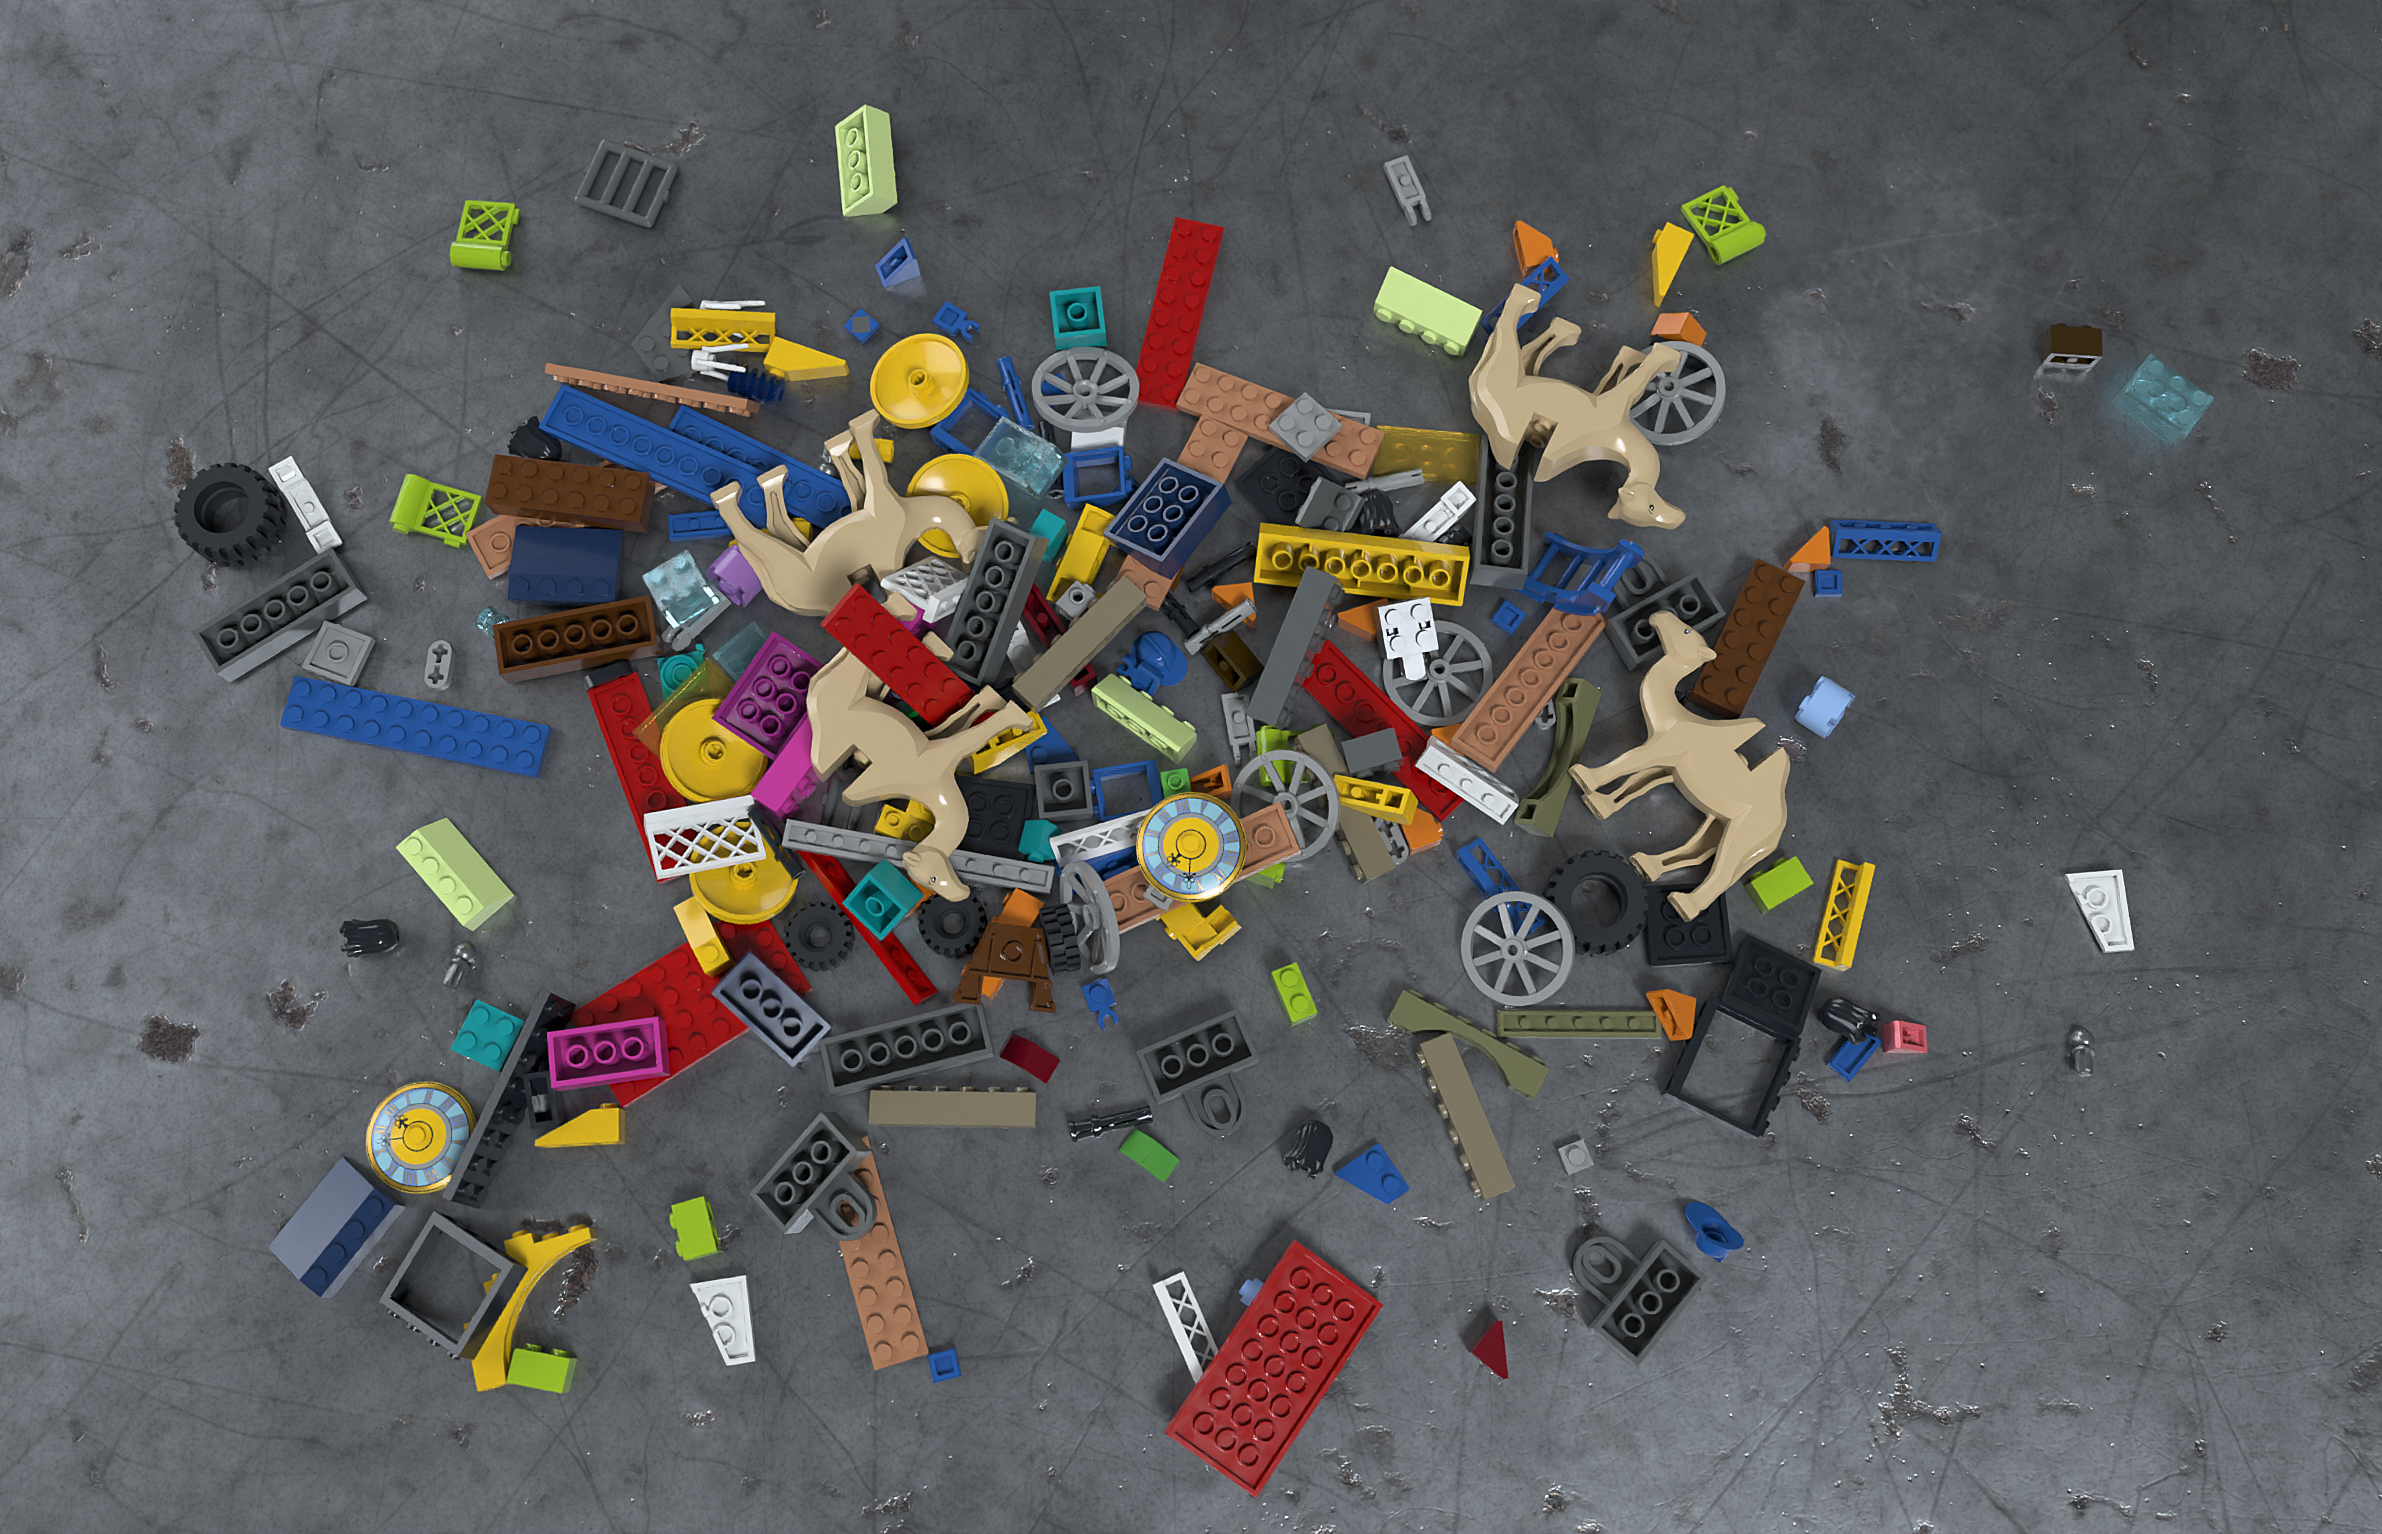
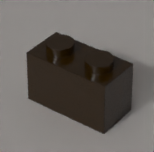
(2072, 345)
(1233, 661)

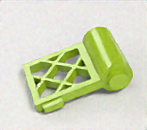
(1735, 238)
(483, 253)
(413, 507)
(1273, 739)

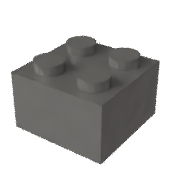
(1373, 754)
(1063, 791)

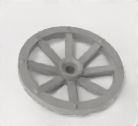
(1085, 392)
(1675, 396)
(1440, 680)
(1329, 787)
(1097, 915)
(1523, 945)

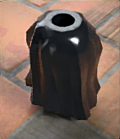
(533, 443)
(1378, 516)
(369, 937)
(1849, 1019)
(1309, 1148)

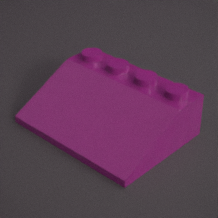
(770, 696)

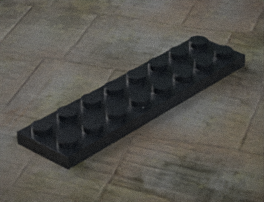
(507, 1103)

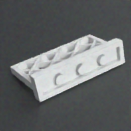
(939, 584)
(695, 817)

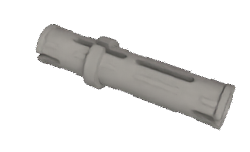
(1387, 482)
(1220, 626)

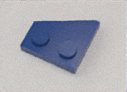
(1049, 749)
(1375, 1175)

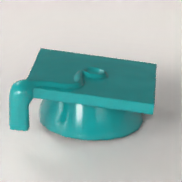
(677, 668)

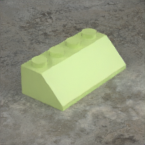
(866, 162)
(1427, 312)
(1143, 717)
(455, 872)

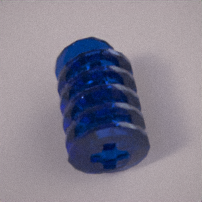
(756, 386)

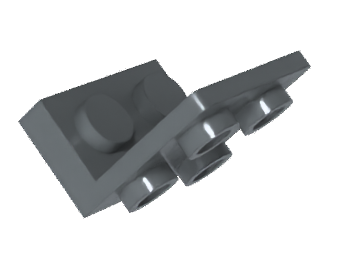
(1329, 507)

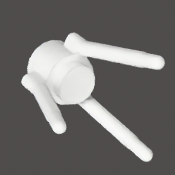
(717, 305)
(706, 362)

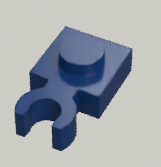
(953, 320)
(1142, 675)
(1100, 998)

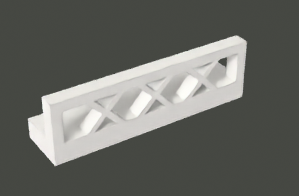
(1468, 780)
(1097, 839)
(1178, 1328)

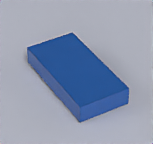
(1851, 1057)

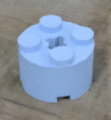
(1824, 707)

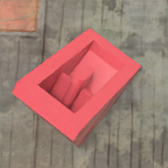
(1904, 1037)

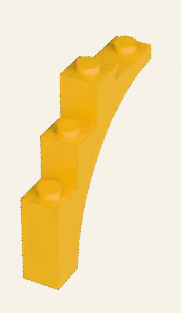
(494, 1357)

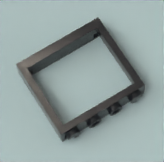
(1779, 1077)
(489, 1310)

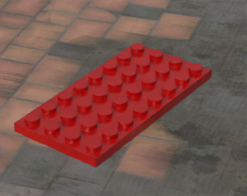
(682, 996)
(1274, 1368)

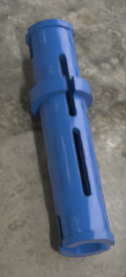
(1007, 369)

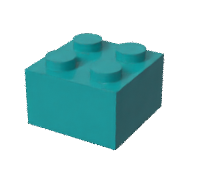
(1078, 318)
(883, 899)
(488, 1035)

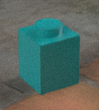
(1036, 840)

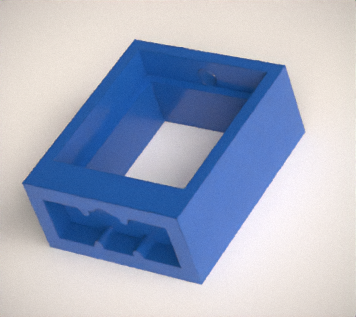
(940, 433)
(1091, 458)
(1144, 767)

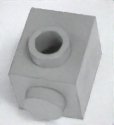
(1075, 601)

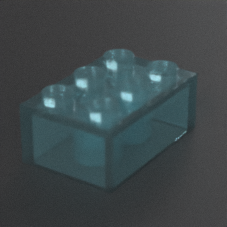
(2162, 400)
(1022, 458)

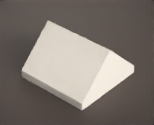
(1104, 439)

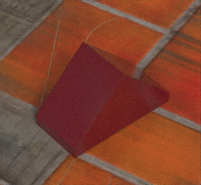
(1030, 1058)
(1491, 1350)

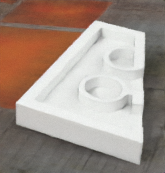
(2105, 907)
(729, 1314)

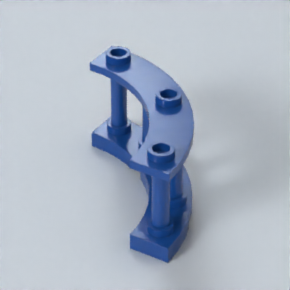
(1589, 596)

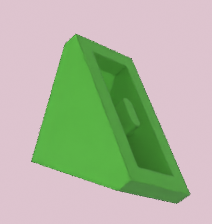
(1149, 1155)

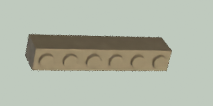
(1079, 644)
(1355, 829)
(953, 1108)
(1466, 1117)

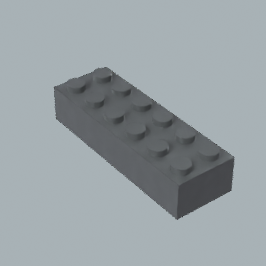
(1502, 519)
(993, 600)
(279, 615)
(1295, 649)
(906, 1048)

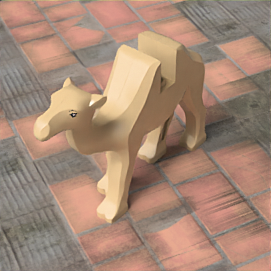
(1566, 419)
(865, 543)
(901, 759)
(1740, 803)

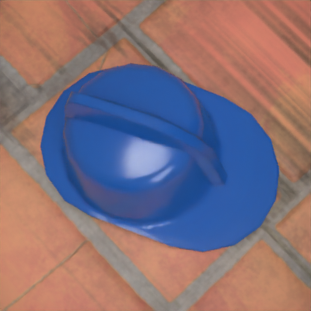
(1162, 654)
(1713, 1232)

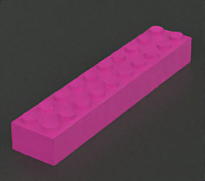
(792, 774)

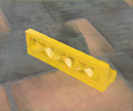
(701, 321)
(1853, 918)

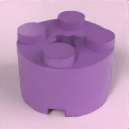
(735, 576)

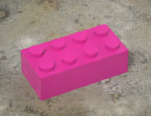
(608, 1054)

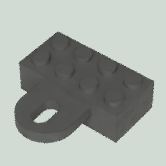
(1687, 599)
(1201, 1066)
(816, 1179)
(1639, 1296)

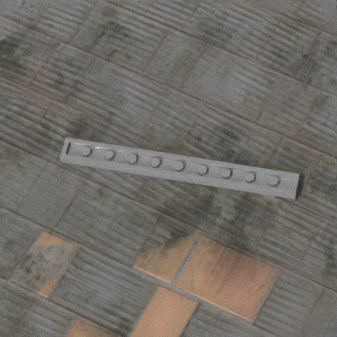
(875, 848)

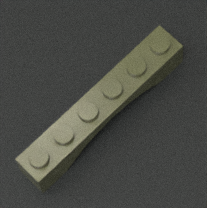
(1544, 803)
(1518, 1071)

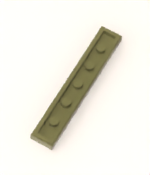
(1578, 1024)

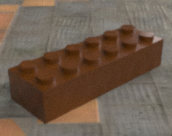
(570, 493)
(578, 639)
(1746, 640)

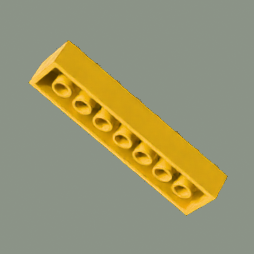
(1363, 563)

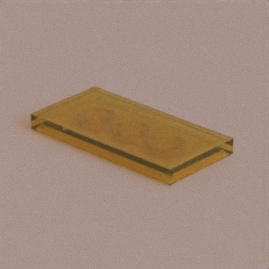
(1440, 454)
(701, 684)

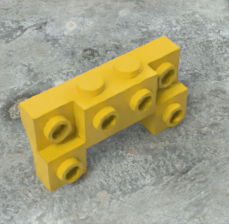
(1083, 554)
(910, 824)
(1200, 933)

